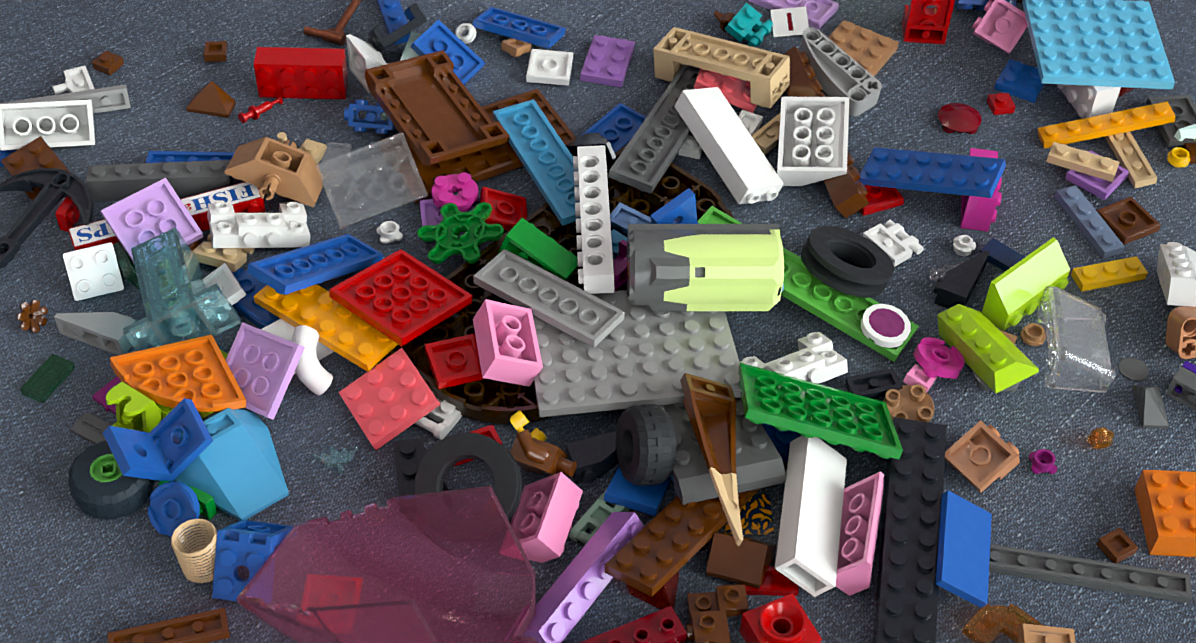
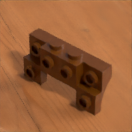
(710, 611)

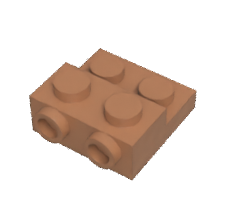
(982, 456)

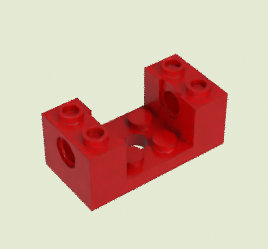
(927, 24)

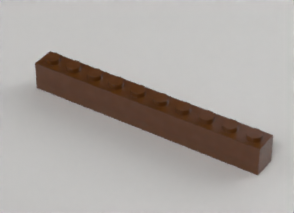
(845, 190)

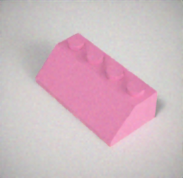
(859, 533)

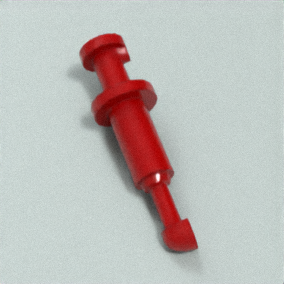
(254, 112)

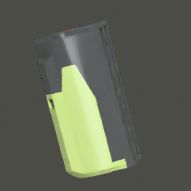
(704, 266)

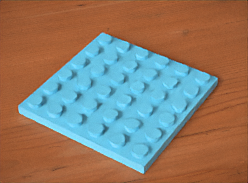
(1097, 43)

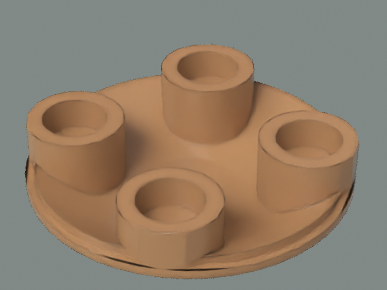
(910, 403)

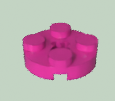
(462, 183)
(938, 359)

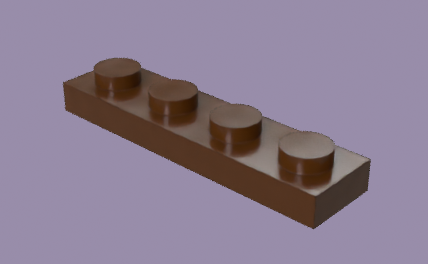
(194, 628)

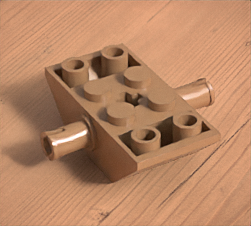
(277, 170)

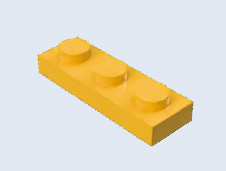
(1109, 273)

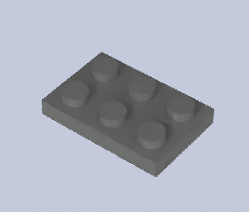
(1184, 116)

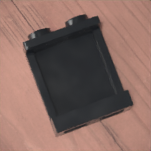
(416, 20)

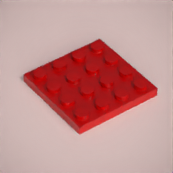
(400, 297)

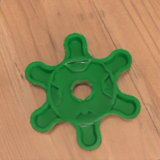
(455, 222)

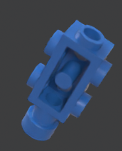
(372, 120)

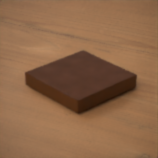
(1129, 220)

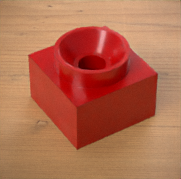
(778, 623)

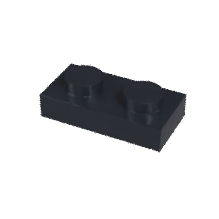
(873, 384)

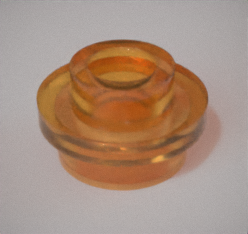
(1101, 438)

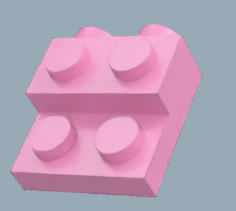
(1001, 25)

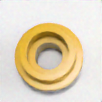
(1178, 157)

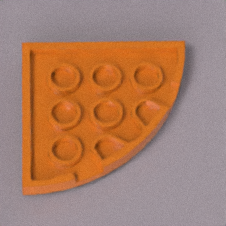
(180, 371)

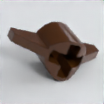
(724, 19)

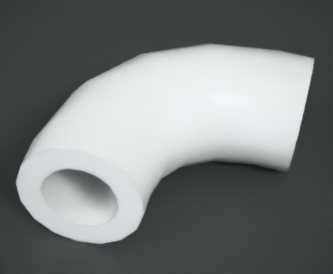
(309, 368)

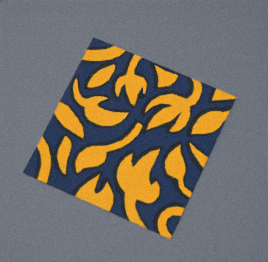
(756, 517)

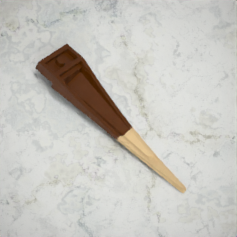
(713, 419)

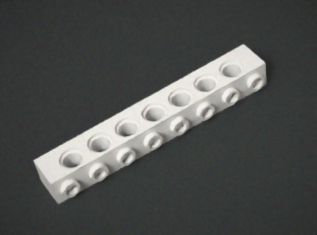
(595, 220)

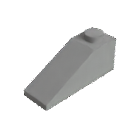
(97, 329)

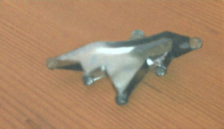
(336, 458)

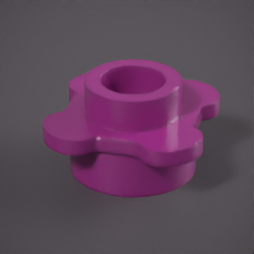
(1043, 461)

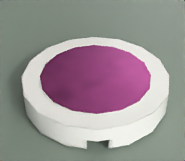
(885, 325)

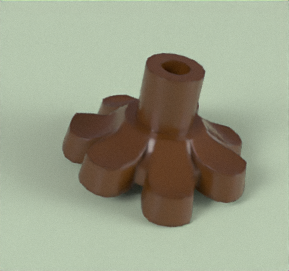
(31, 316)

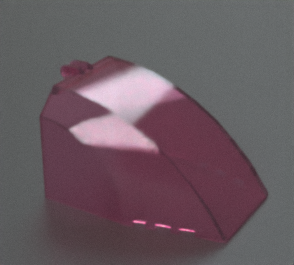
(400, 574)

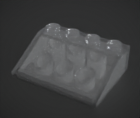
(371, 180)

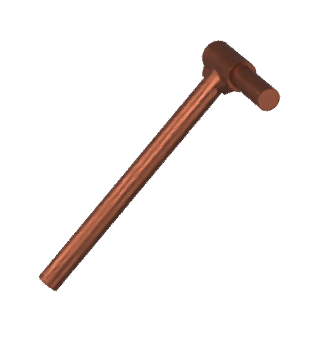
(335, 35)

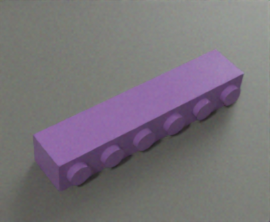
(581, 580)

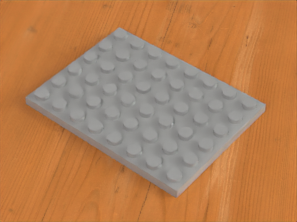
(635, 361)

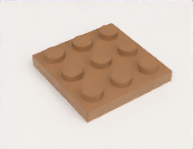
(864, 46)

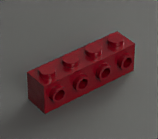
(654, 628)

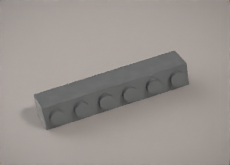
(186, 178)

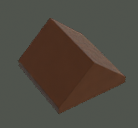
(740, 563)

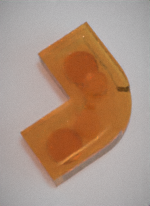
(993, 620)

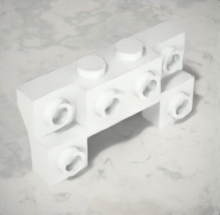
(258, 230)
(813, 362)

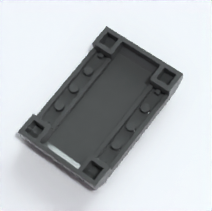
(756, 457)

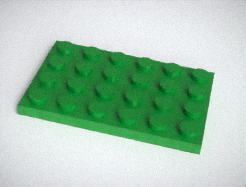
(818, 411)

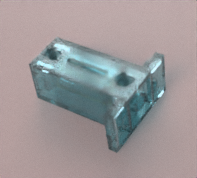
(175, 295)

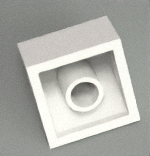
(362, 57)

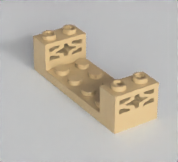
(764, 69)

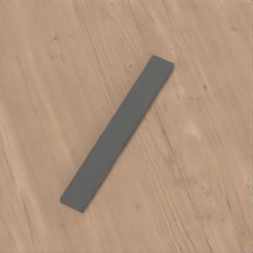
(1090, 573)

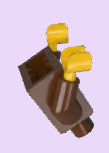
(535, 454)

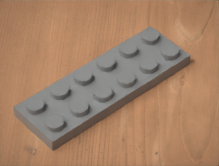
(549, 298)

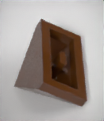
(211, 101)

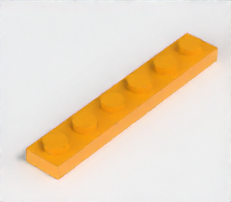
(1106, 124)

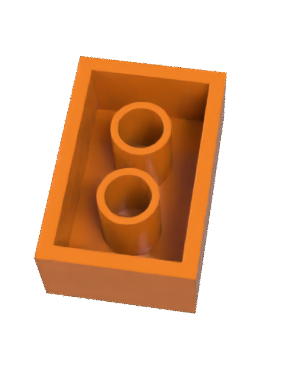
(1168, 511)

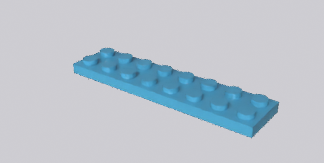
(542, 156)

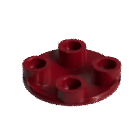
(959, 118)

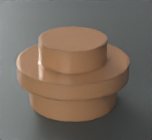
(1033, 334)

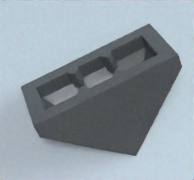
(1150, 407)

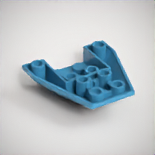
(238, 466)

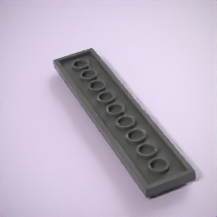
(657, 138)

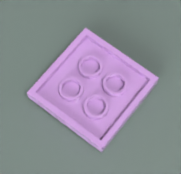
(149, 215)
(263, 367)

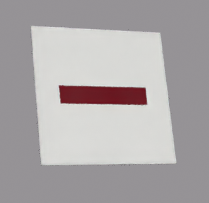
(789, 21)

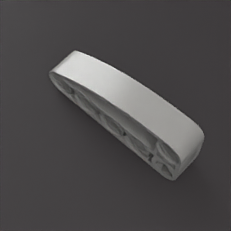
(839, 72)

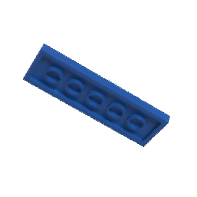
(933, 172)
(314, 264)

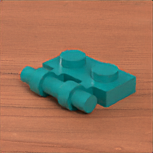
(744, 21)

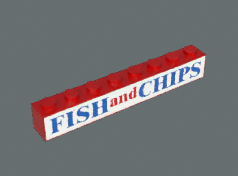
(242, 196)

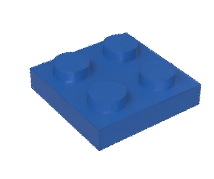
(1020, 81)

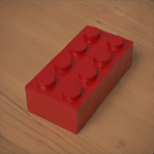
(301, 73)

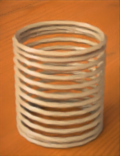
(185, 558)

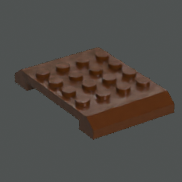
(433, 108)

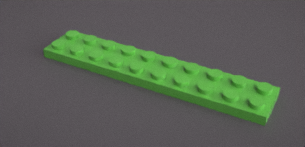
(818, 298)

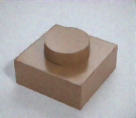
(515, 47)

